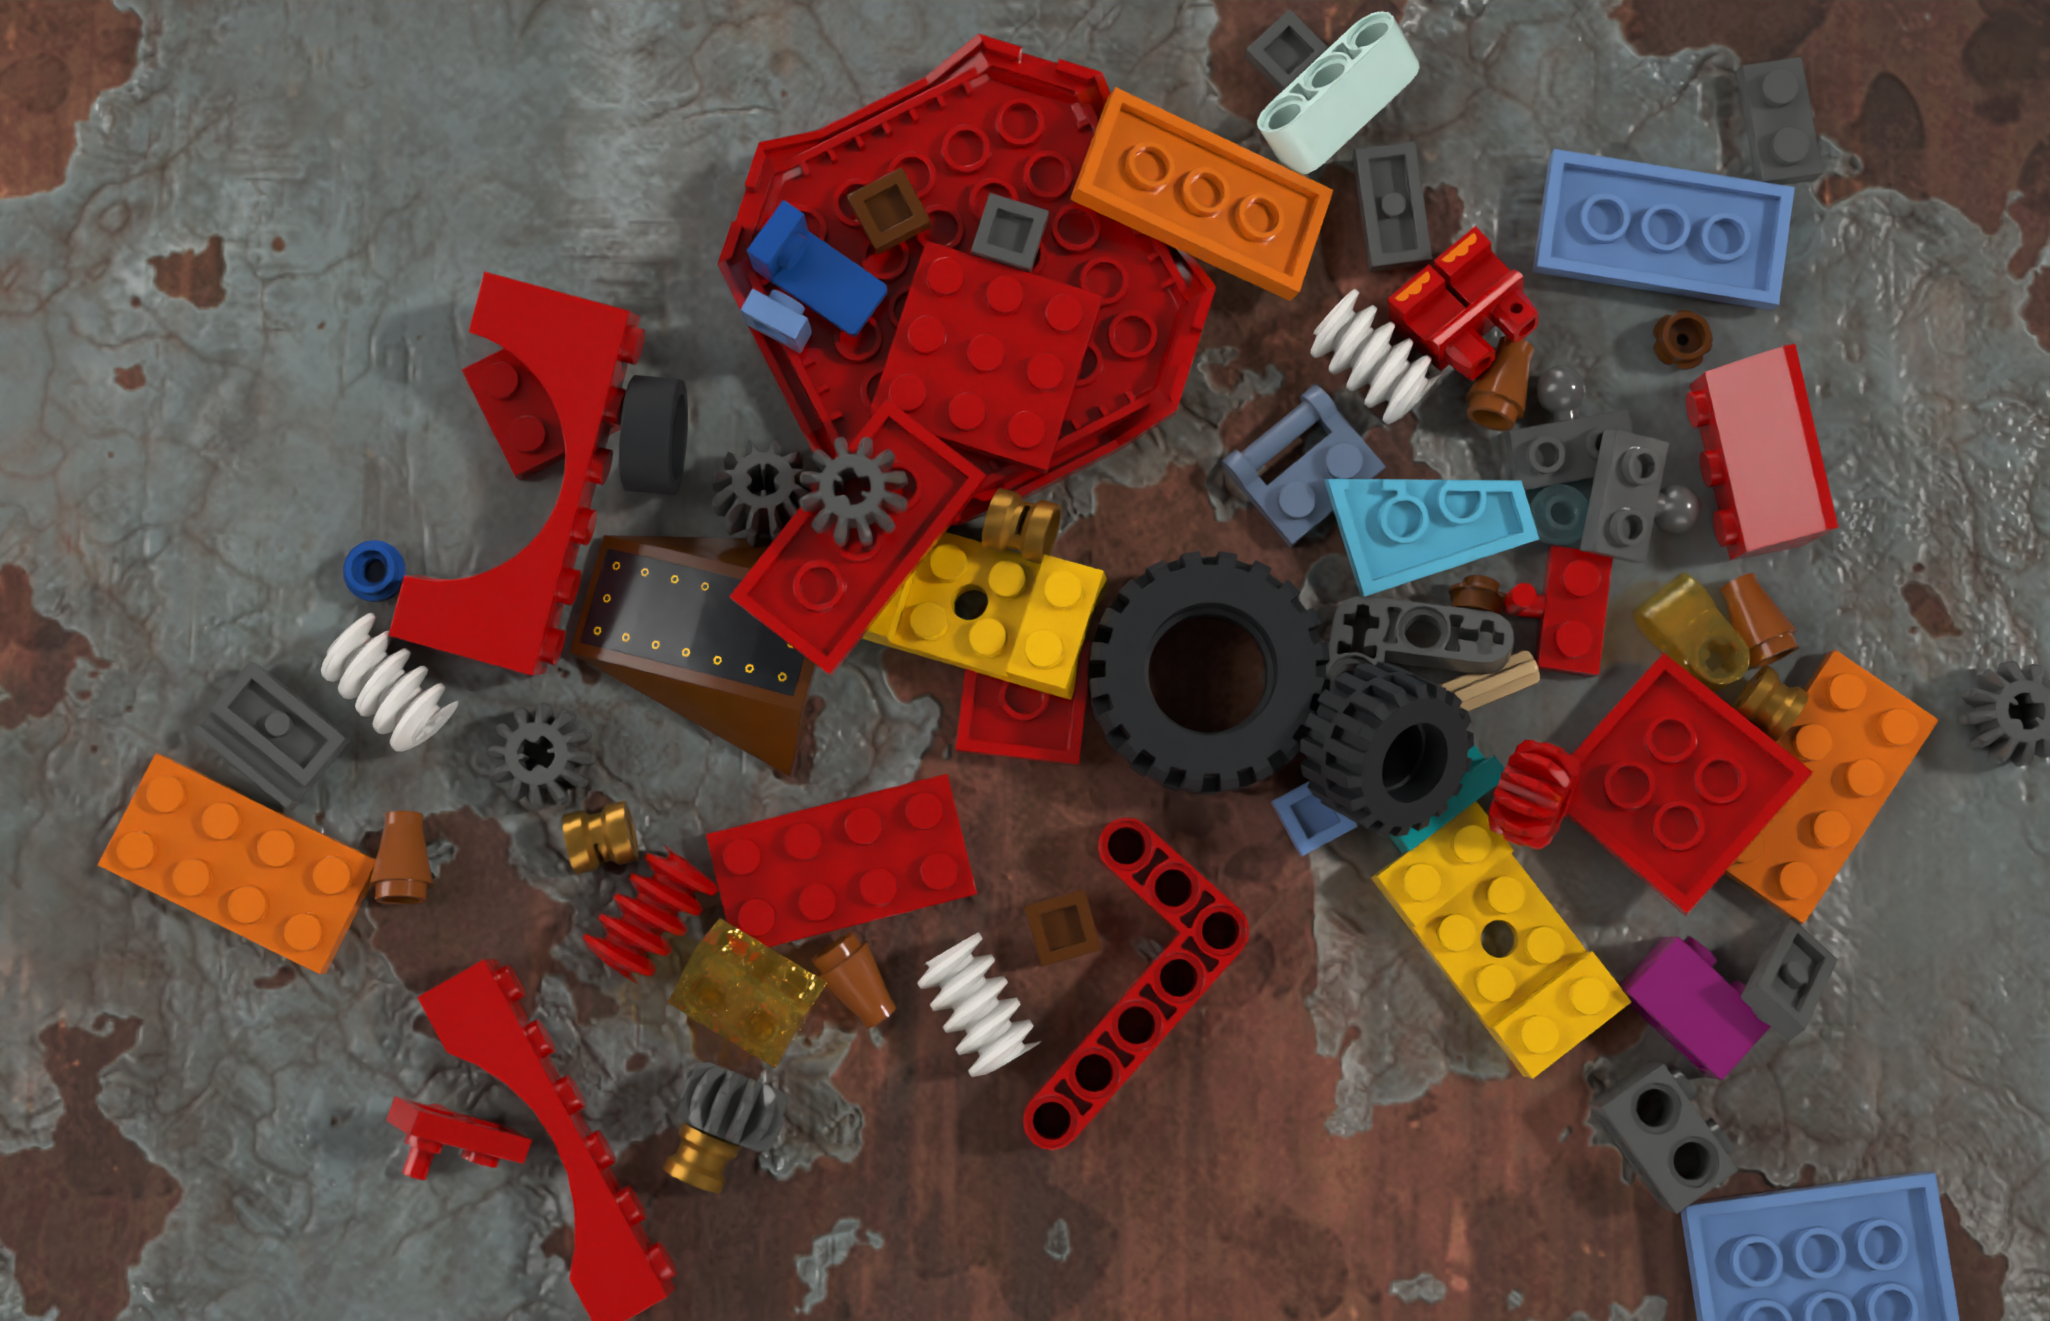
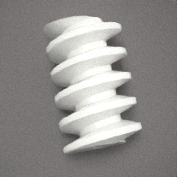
(1372, 358)
(384, 686)
(977, 1006)

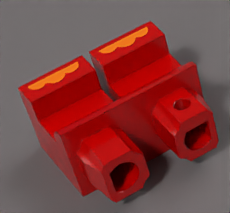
(1459, 303)

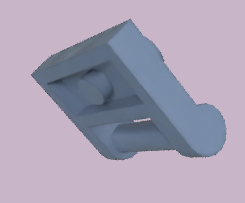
(1299, 495)

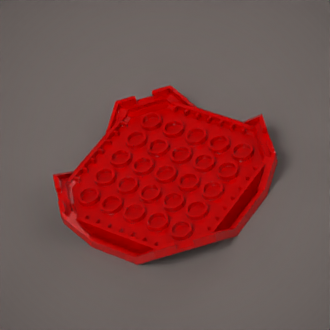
(962, 132)

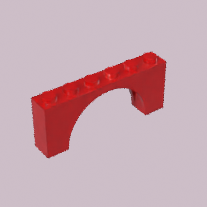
(581, 360)

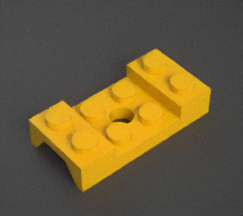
(1029, 626)
(1546, 987)

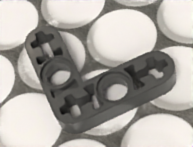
(1388, 642)

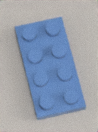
(1663, 229)

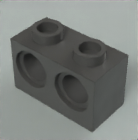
(1653, 1145)

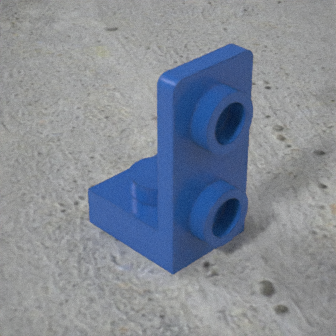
(815, 271)

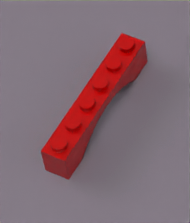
(485, 1024)

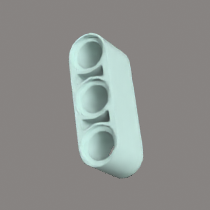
(1338, 93)

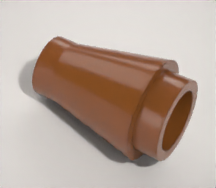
(1501, 391)
(1759, 621)
(402, 861)
(855, 979)

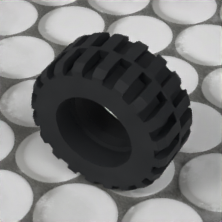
(1225, 590)

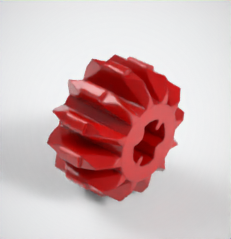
(1533, 794)

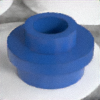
(361, 558)

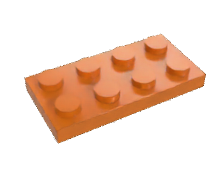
(1202, 194)
(1858, 745)
(239, 863)

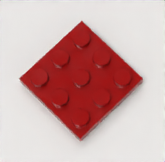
(988, 355)
(1679, 783)

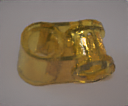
(1690, 628)

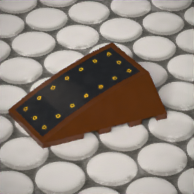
(670, 631)

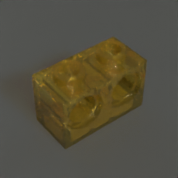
(746, 992)

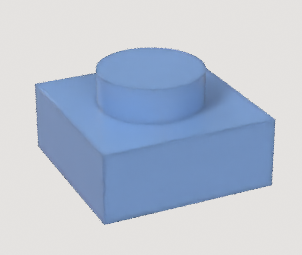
(778, 318)
(1308, 820)

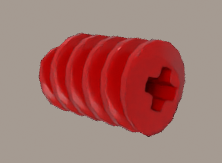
(650, 915)

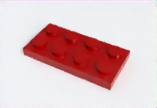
(831, 594)
(843, 863)

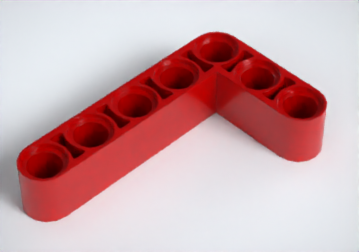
(1146, 989)

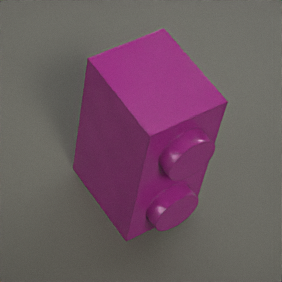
(1693, 1005)

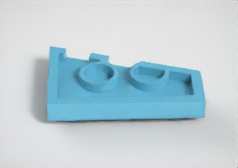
(1423, 527)

